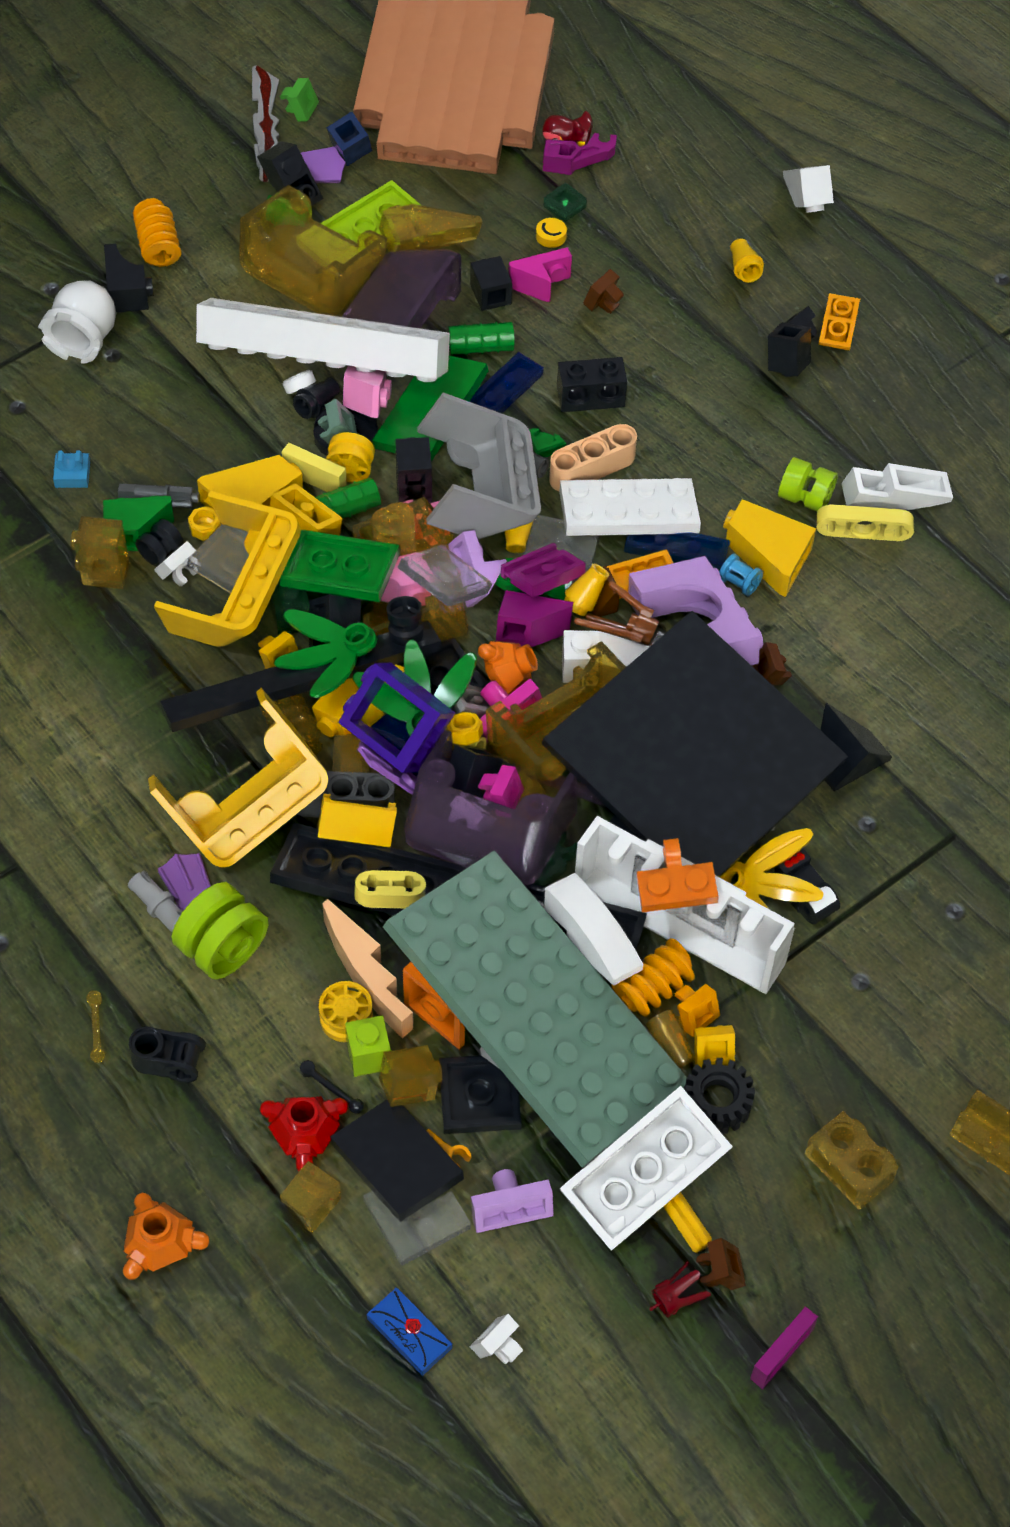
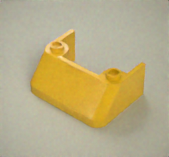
(269, 546)
(257, 807)

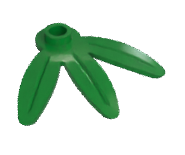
(342, 649)
(415, 666)

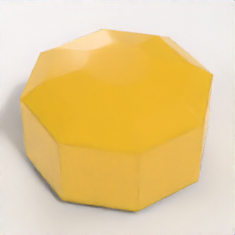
(203, 522)
(465, 728)

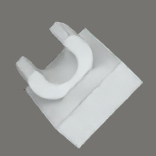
(175, 564)
(497, 1340)

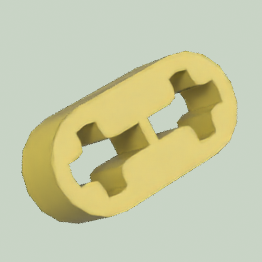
(389, 888)

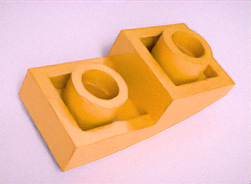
(839, 321)

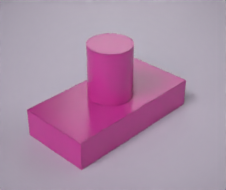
(523, 696)

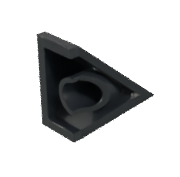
(857, 742)

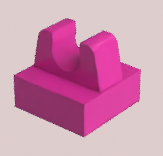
(503, 787)

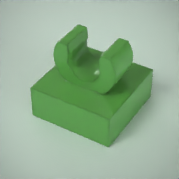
(301, 99)

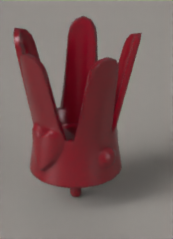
(667, 1295)

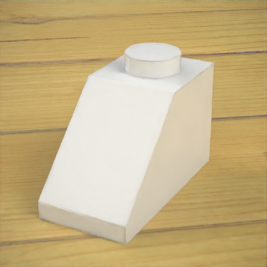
(810, 187)

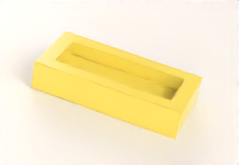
(315, 469)

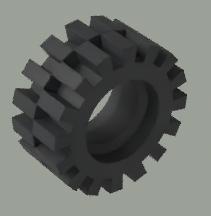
(730, 1078)

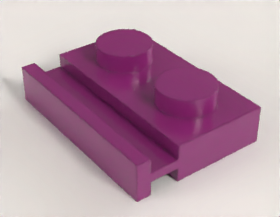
(543, 570)

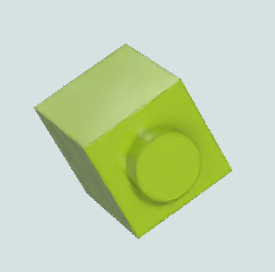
(366, 1044)

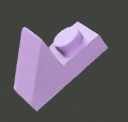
(470, 551)

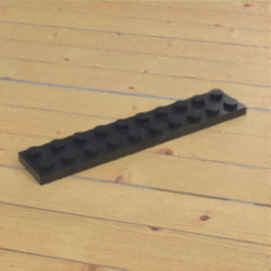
(331, 868)

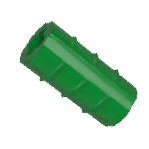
(481, 338)
(352, 498)

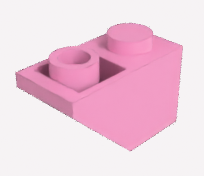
(366, 391)

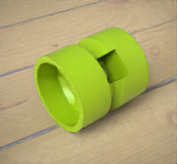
(796, 482)

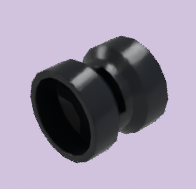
(159, 542)
(405, 620)

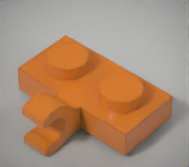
(676, 884)

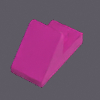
(536, 273)

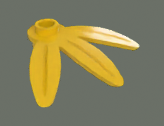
(774, 885)

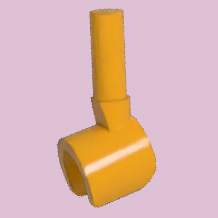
(455, 1150)

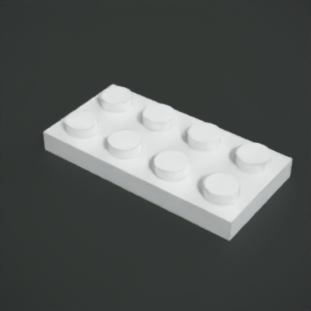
(629, 506)

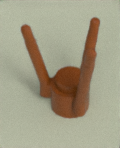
(639, 627)

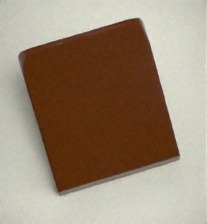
(608, 599)

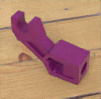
(567, 156)

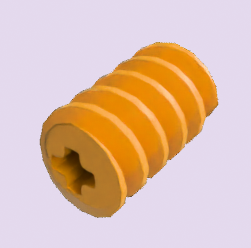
(156, 233)
(659, 971)

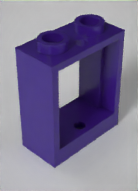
(424, 736)

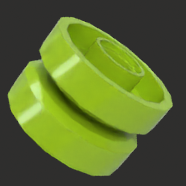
(219, 930)

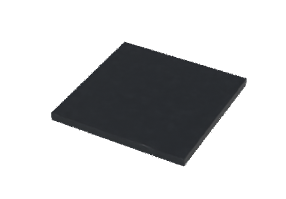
(695, 747)

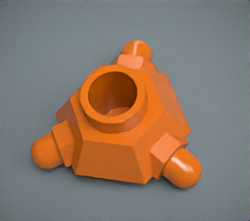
(508, 663)
(158, 1237)

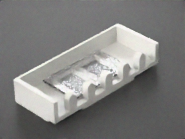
(748, 937)

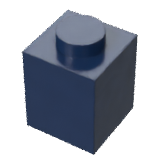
(349, 138)

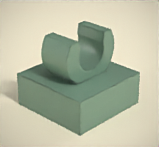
(336, 421)

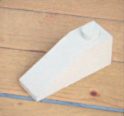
(577, 642)

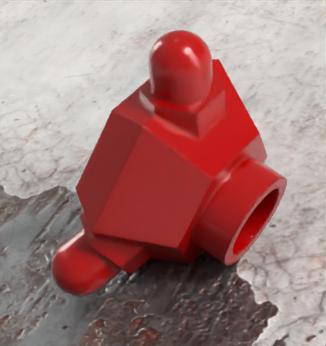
(304, 1124)

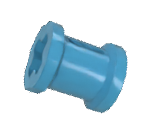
(747, 579)

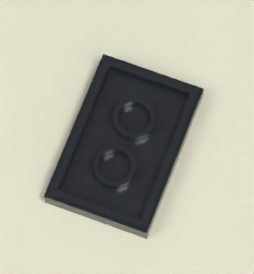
(397, 1159)

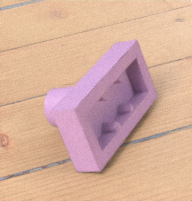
(511, 1203)

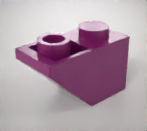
(532, 619)

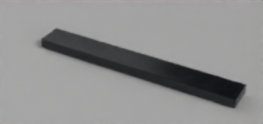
(278, 683)

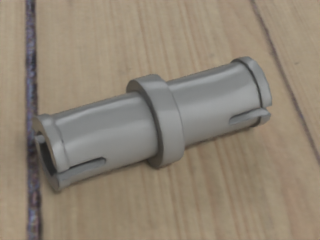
(158, 902)

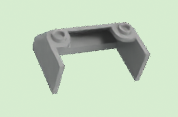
(501, 466)

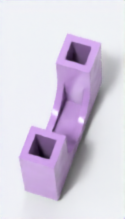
(698, 588)

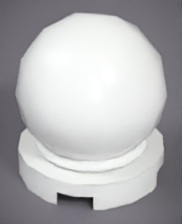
(78, 321)

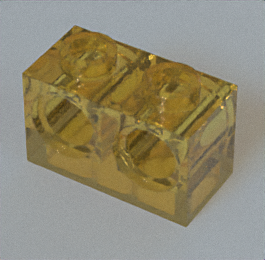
(843, 1165)

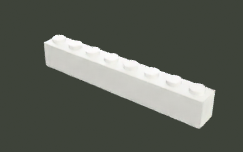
(323, 338)

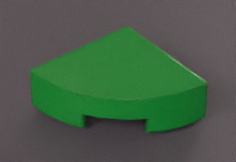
(545, 443)

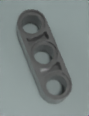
(358, 786)

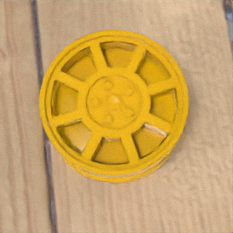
(352, 453)
(342, 1005)

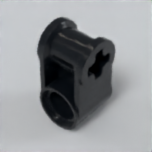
(172, 1054)

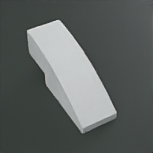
(896, 488)
(592, 928)

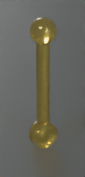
(94, 1000)

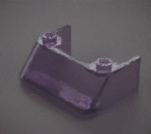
(470, 827)

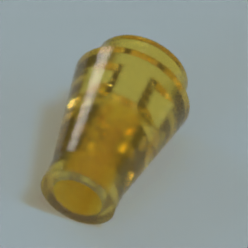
(671, 1036)

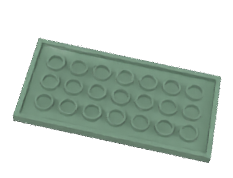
(536, 1006)

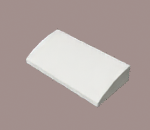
(645, 1168)

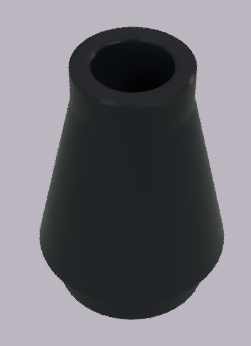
(312, 399)

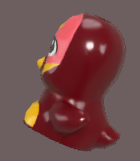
(565, 129)

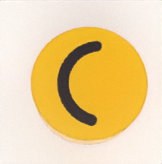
(551, 232)

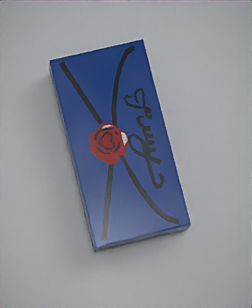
(409, 1331)

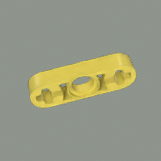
(886, 525)

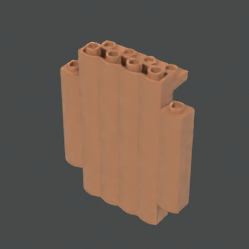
(454, 80)

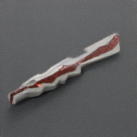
(264, 91)

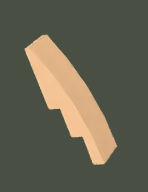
(362, 961)

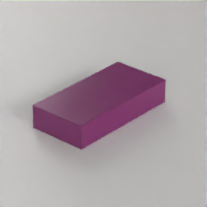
(783, 1348)

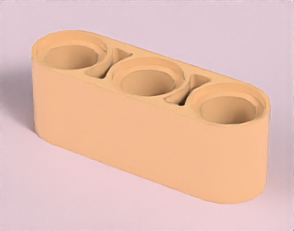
(594, 455)

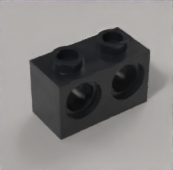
(591, 384)
(413, 469)

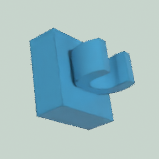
(71, 470)

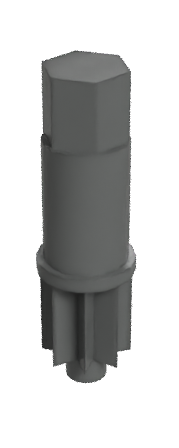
(180, 495)

